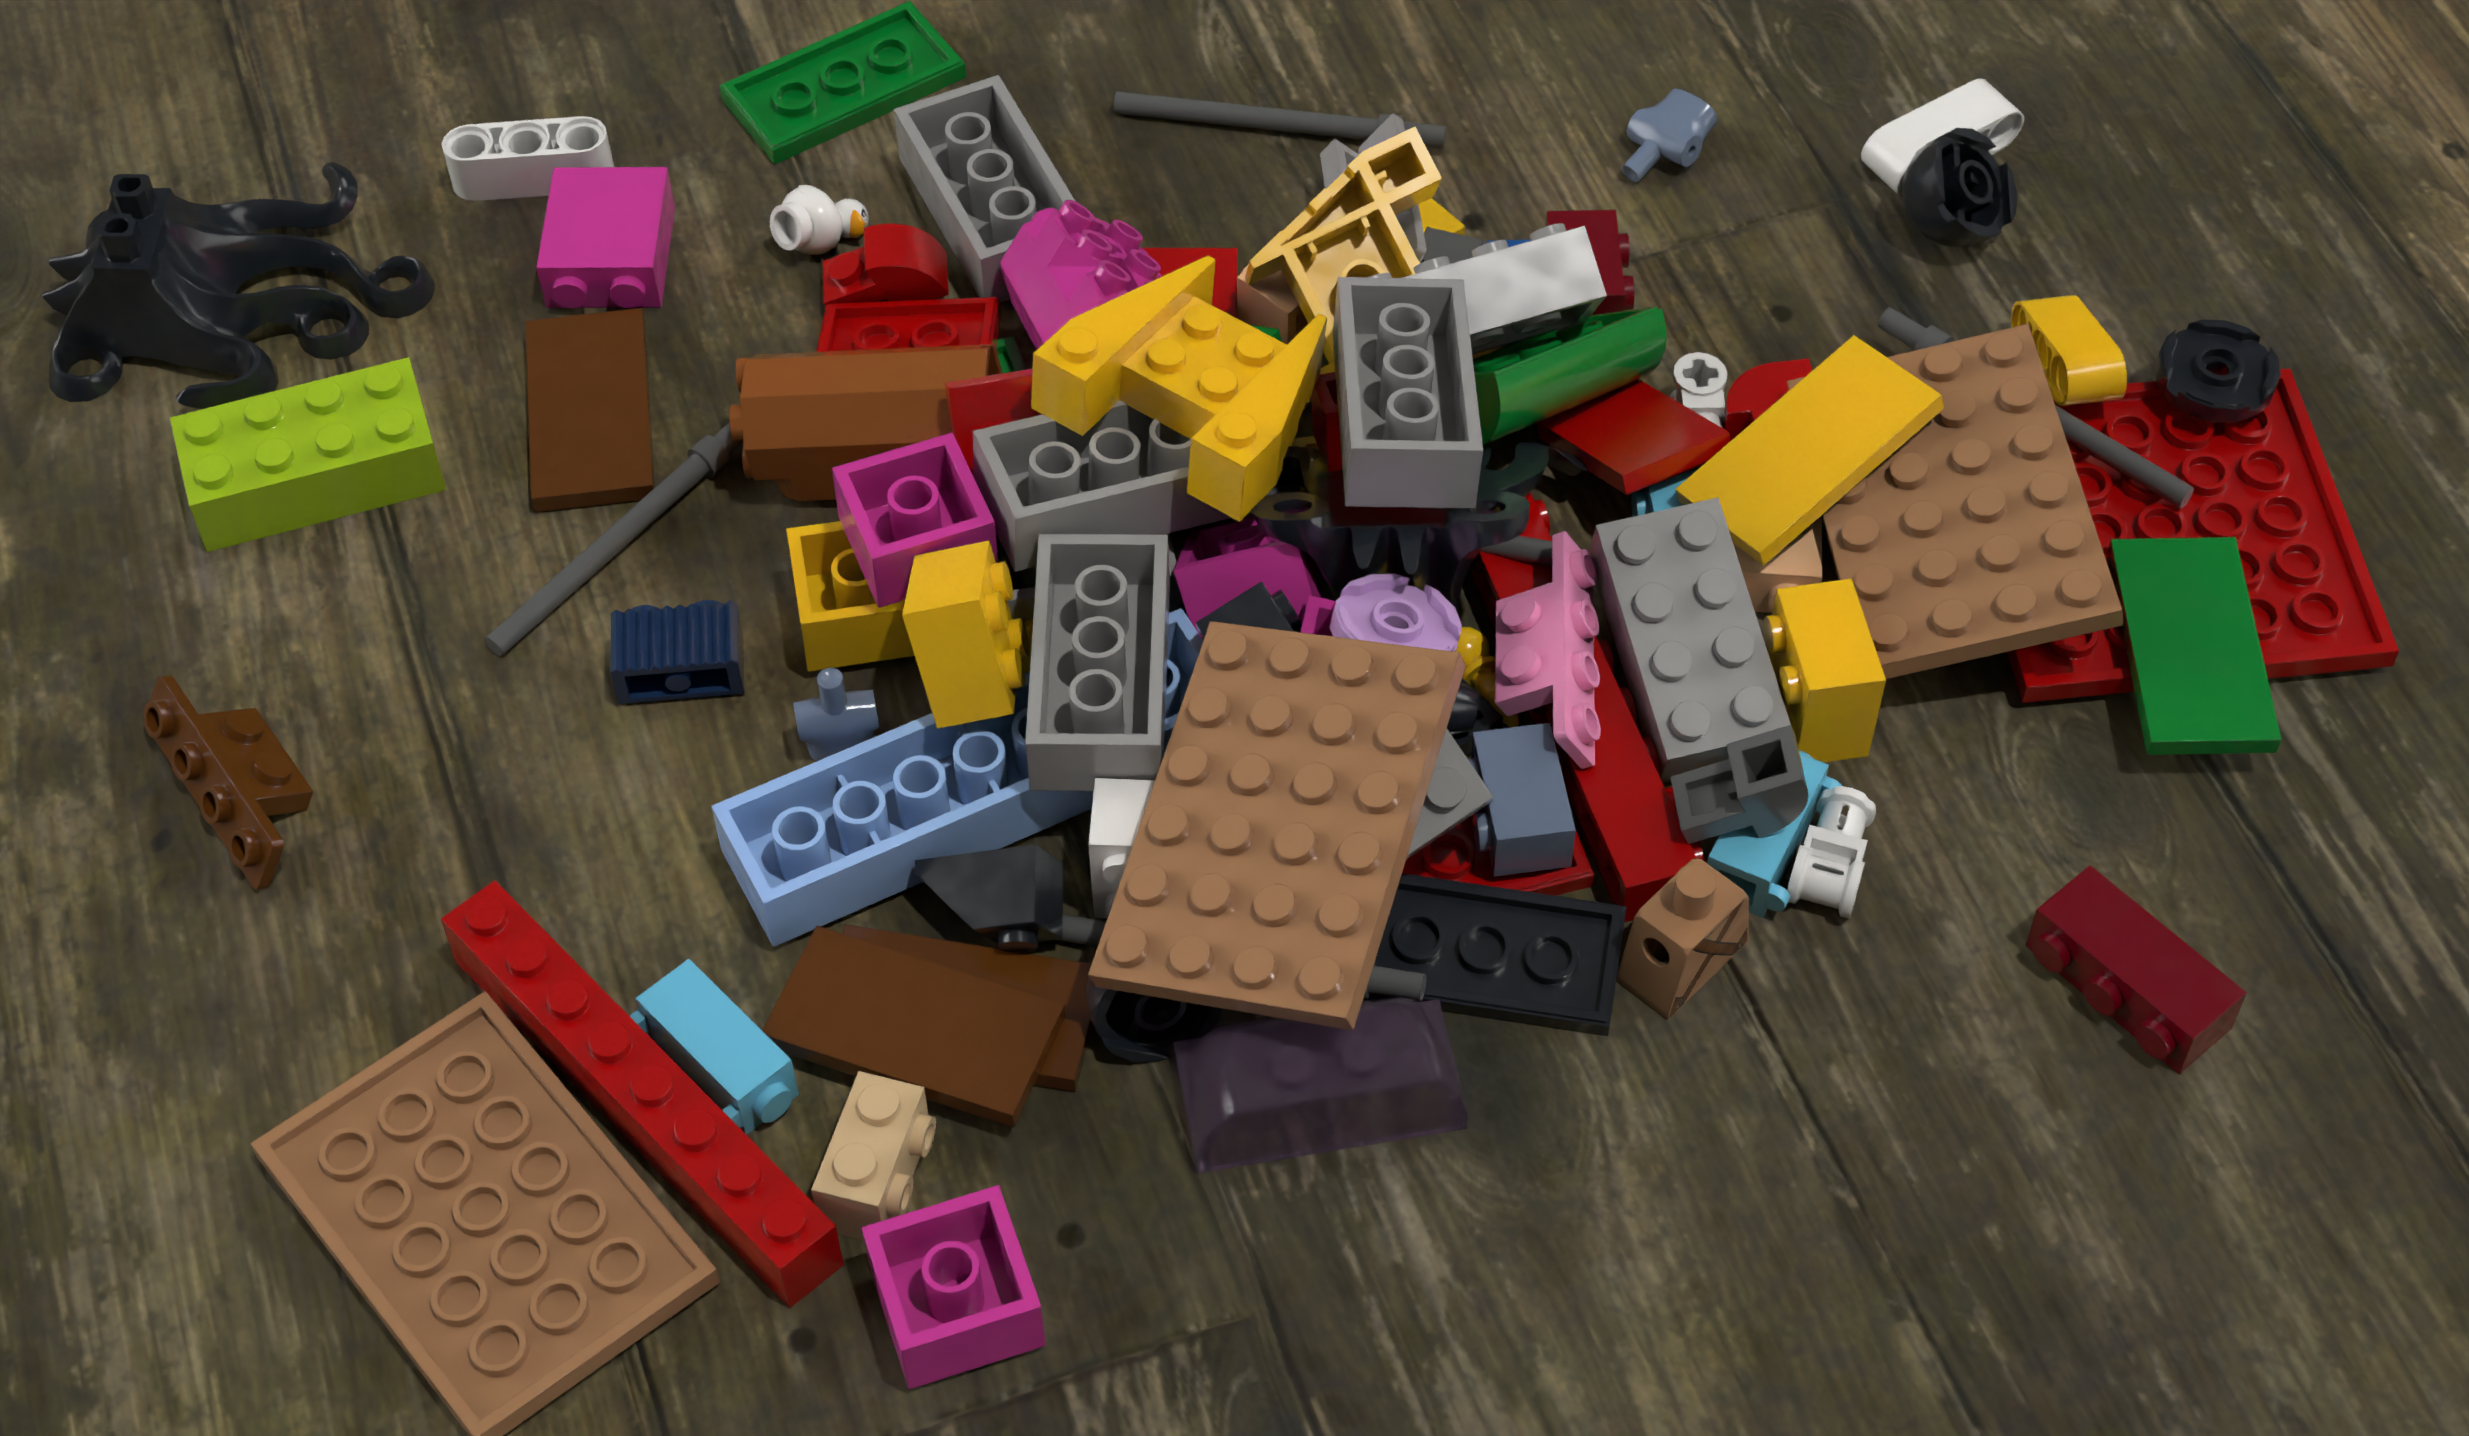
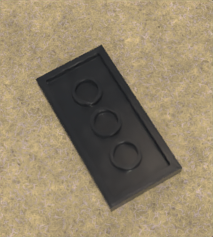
(1506, 952)

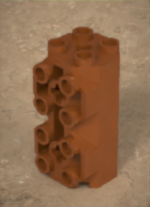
(842, 406)

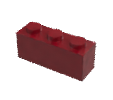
(2134, 969)

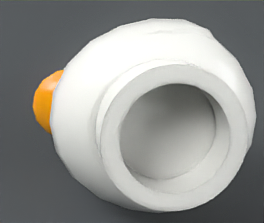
(814, 223)

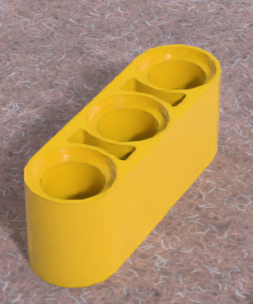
(2073, 349)

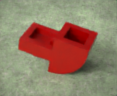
(892, 265)

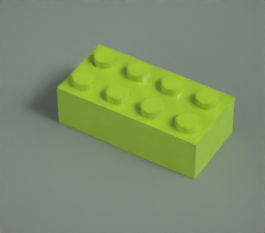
(306, 454)

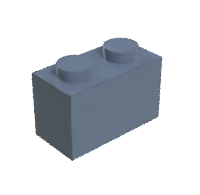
(1531, 816)

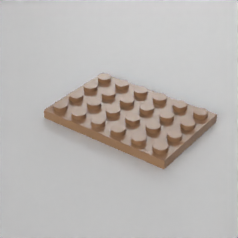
(1977, 521)
(1279, 824)
(485, 1217)

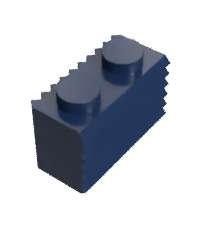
(677, 652)

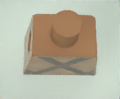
(1700, 924)

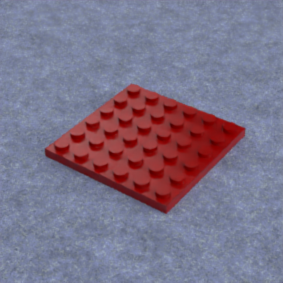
(2251, 483)

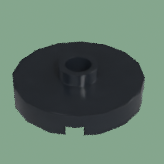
(2217, 371)

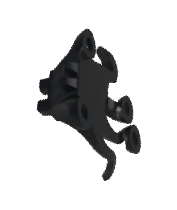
(166, 278)
(1412, 542)

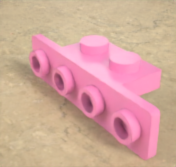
(1549, 650)

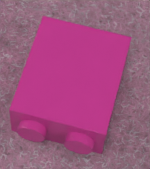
(606, 237)

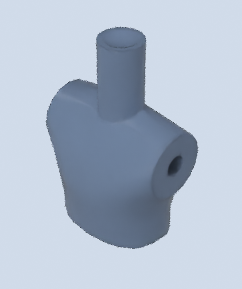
(1668, 130)
(835, 717)

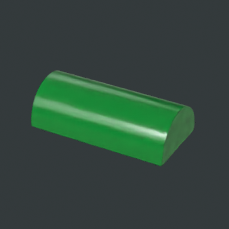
(1565, 368)

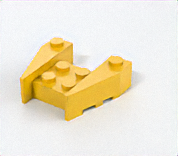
(1352, 229)
(1191, 371)

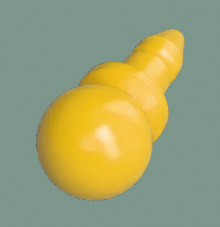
(1480, 668)

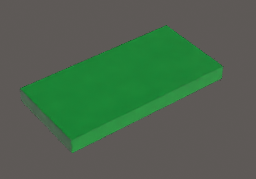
(842, 82)
(2193, 646)

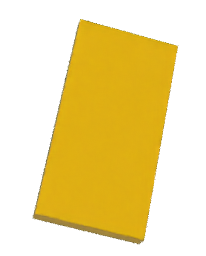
(1812, 447)

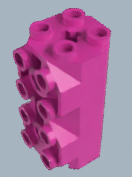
(1070, 265)

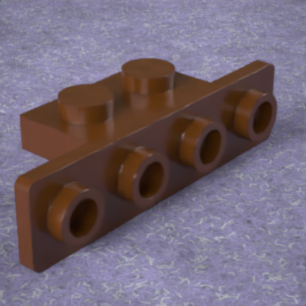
(232, 772)

